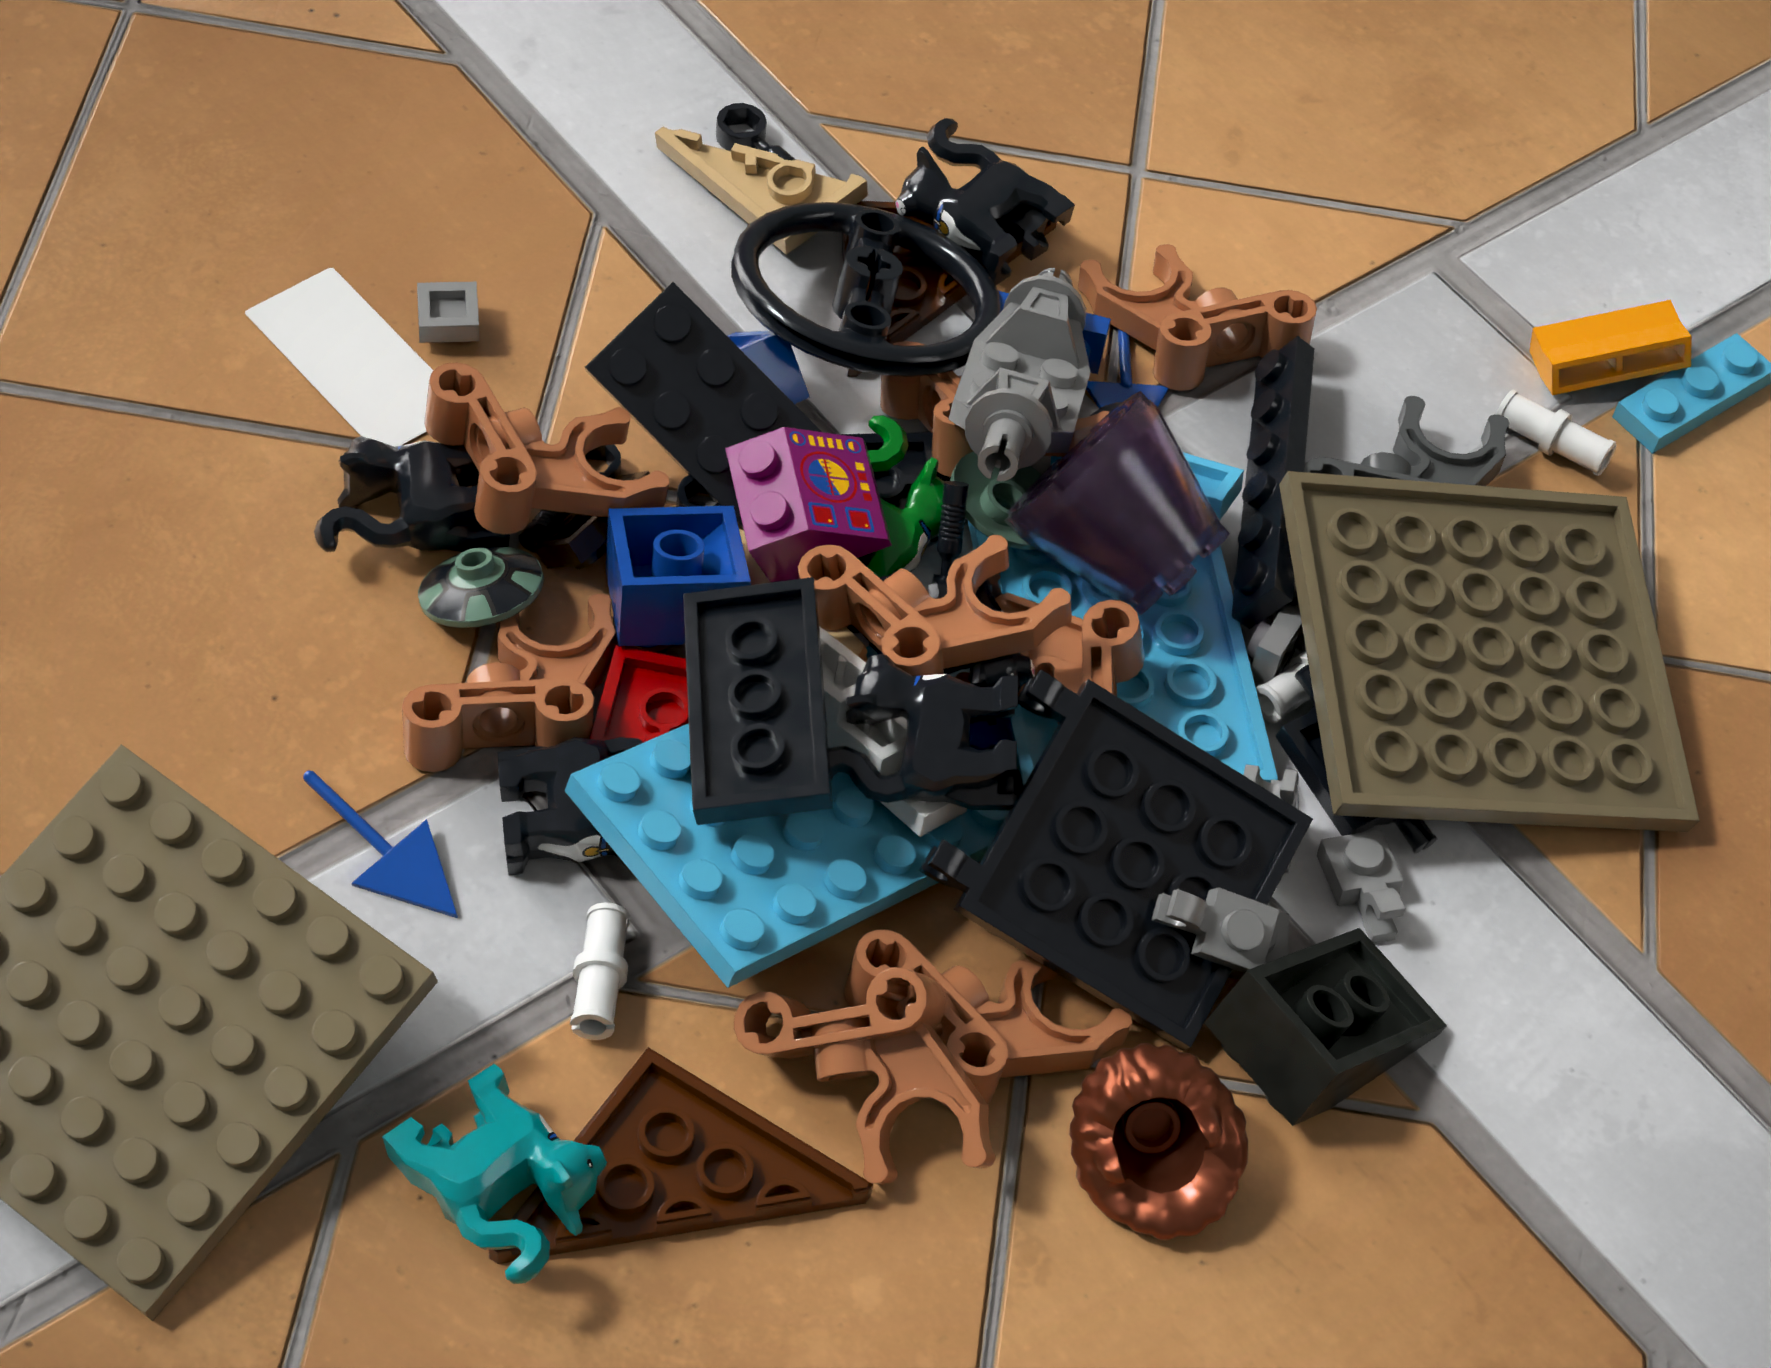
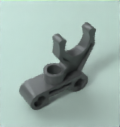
(1421, 460)

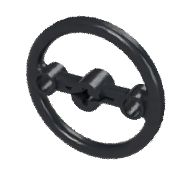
(864, 314)

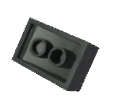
(1322, 1023)

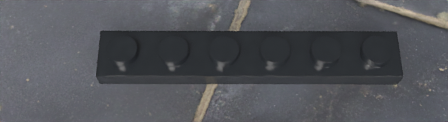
(1276, 446)

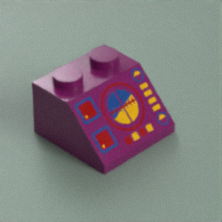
(805, 493)

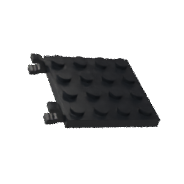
(1101, 833)

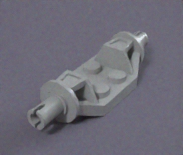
(1025, 377)

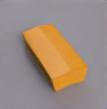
(1610, 347)

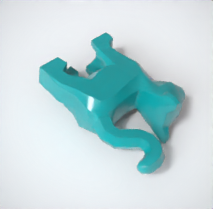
(493, 1165)

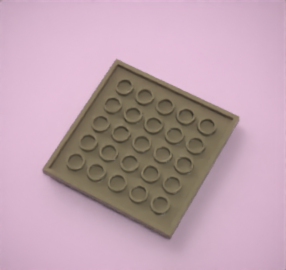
(1484, 655)
(171, 1025)

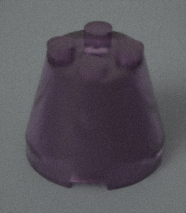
(1122, 508)

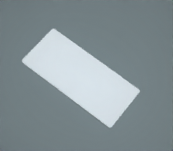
(349, 356)

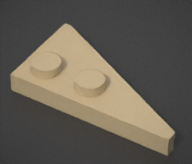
(756, 180)

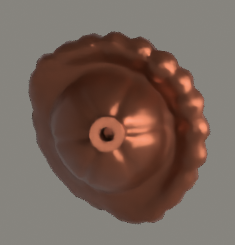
(1158, 1141)

